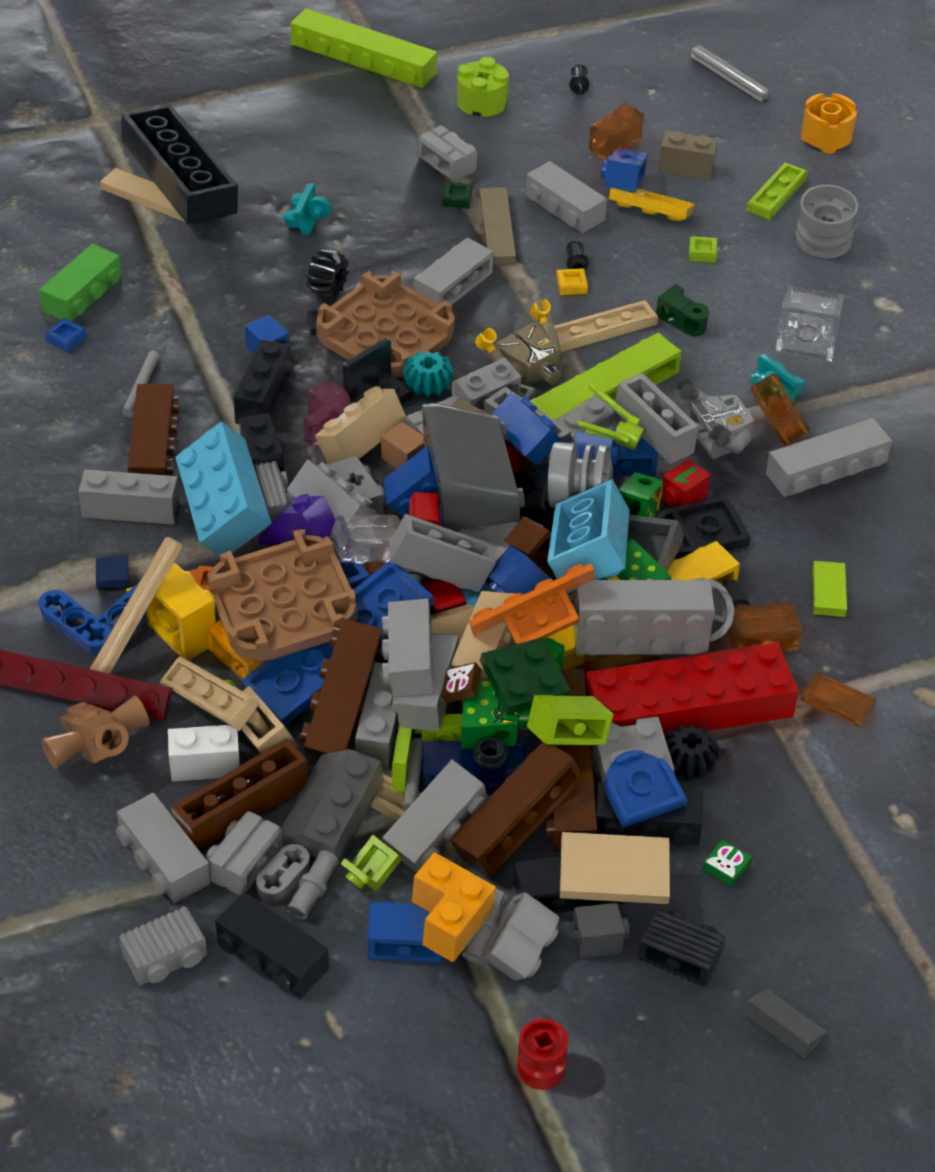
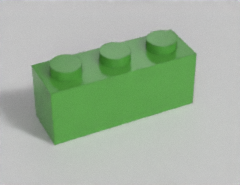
(80, 283)

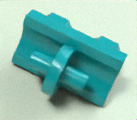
(306, 210)
(767, 366)

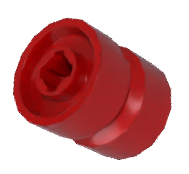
(542, 1054)

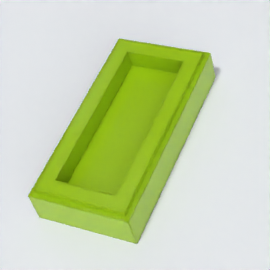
(829, 589)
(401, 759)

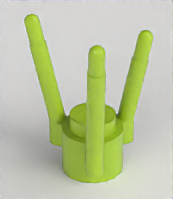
(626, 434)

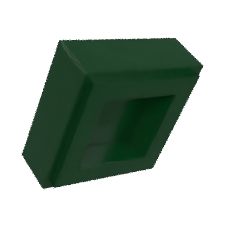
(457, 195)

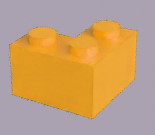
(456, 904)

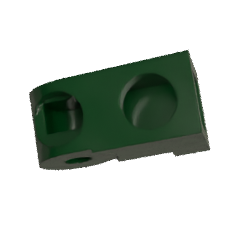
(682, 312)

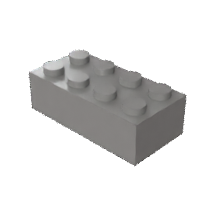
(643, 617)

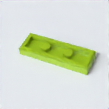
(777, 191)

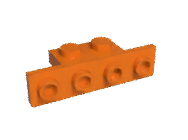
(539, 611)

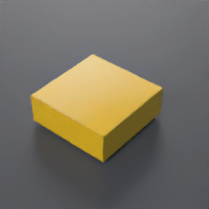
(571, 281)

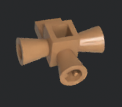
(94, 732)

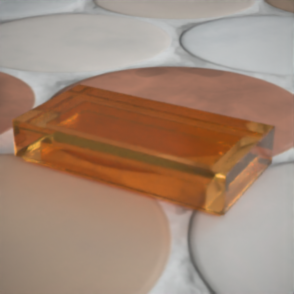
(838, 699)

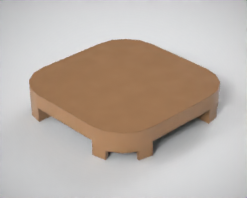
(381, 310)
(281, 597)

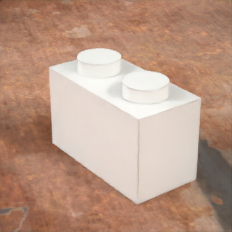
(202, 752)

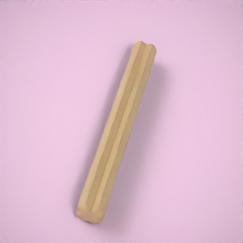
(137, 605)

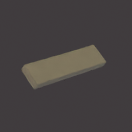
(497, 224)

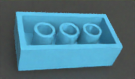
(222, 490)
(590, 531)

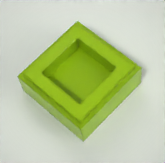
(702, 249)

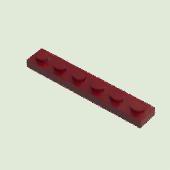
(81, 683)

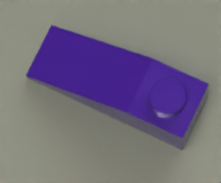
(305, 513)

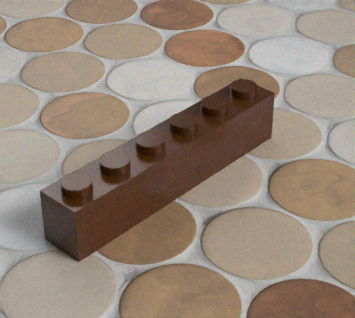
(578, 809)

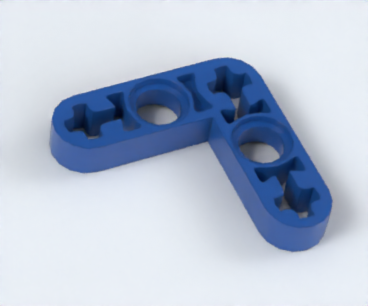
(100, 626)

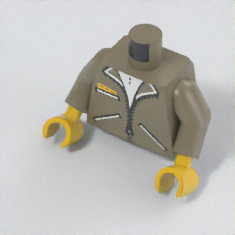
(531, 350)

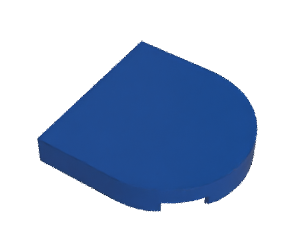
(642, 787)

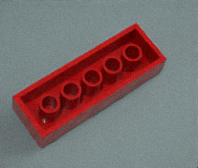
(704, 689)

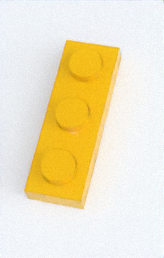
(653, 203)

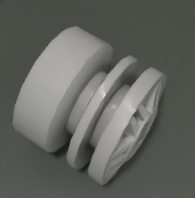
(826, 221)
(573, 475)

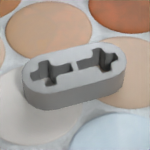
(278, 869)

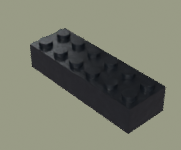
(179, 164)

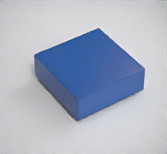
(65, 335)

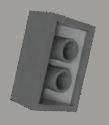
(333, 803)

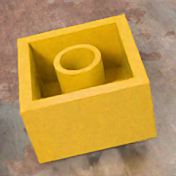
(182, 613)

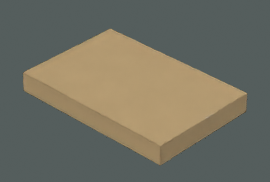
(615, 868)

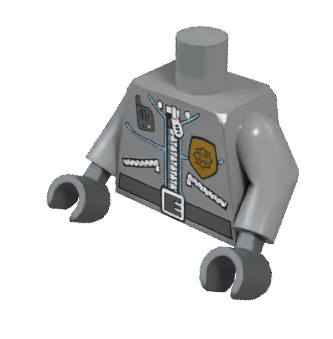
(722, 420)

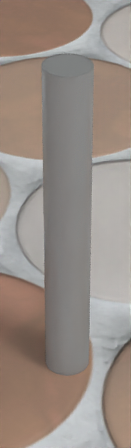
(143, 378)
(414, 773)

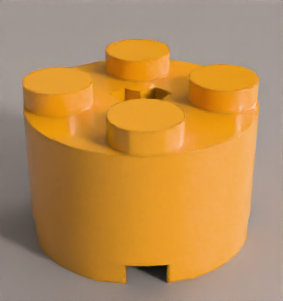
(828, 122)

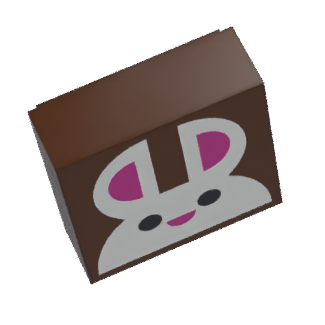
(461, 682)

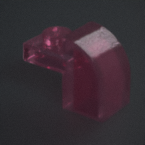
(324, 404)

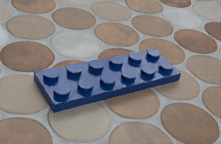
(290, 680)

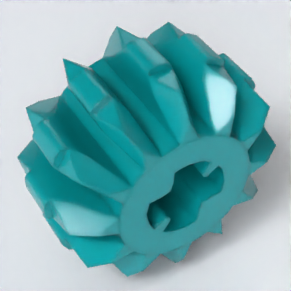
(428, 373)

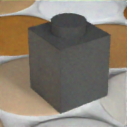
(599, 930)

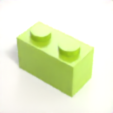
(569, 720)

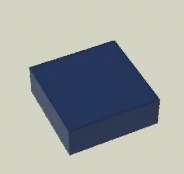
(112, 572)

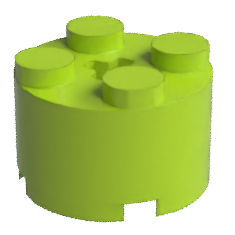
(482, 87)

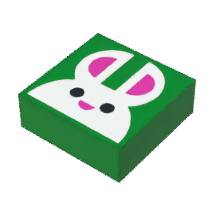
(726, 863)

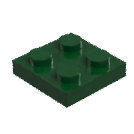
(522, 672)

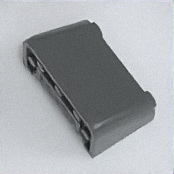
(471, 467)

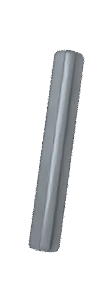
(730, 73)

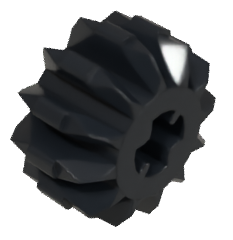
(327, 273)
(692, 750)

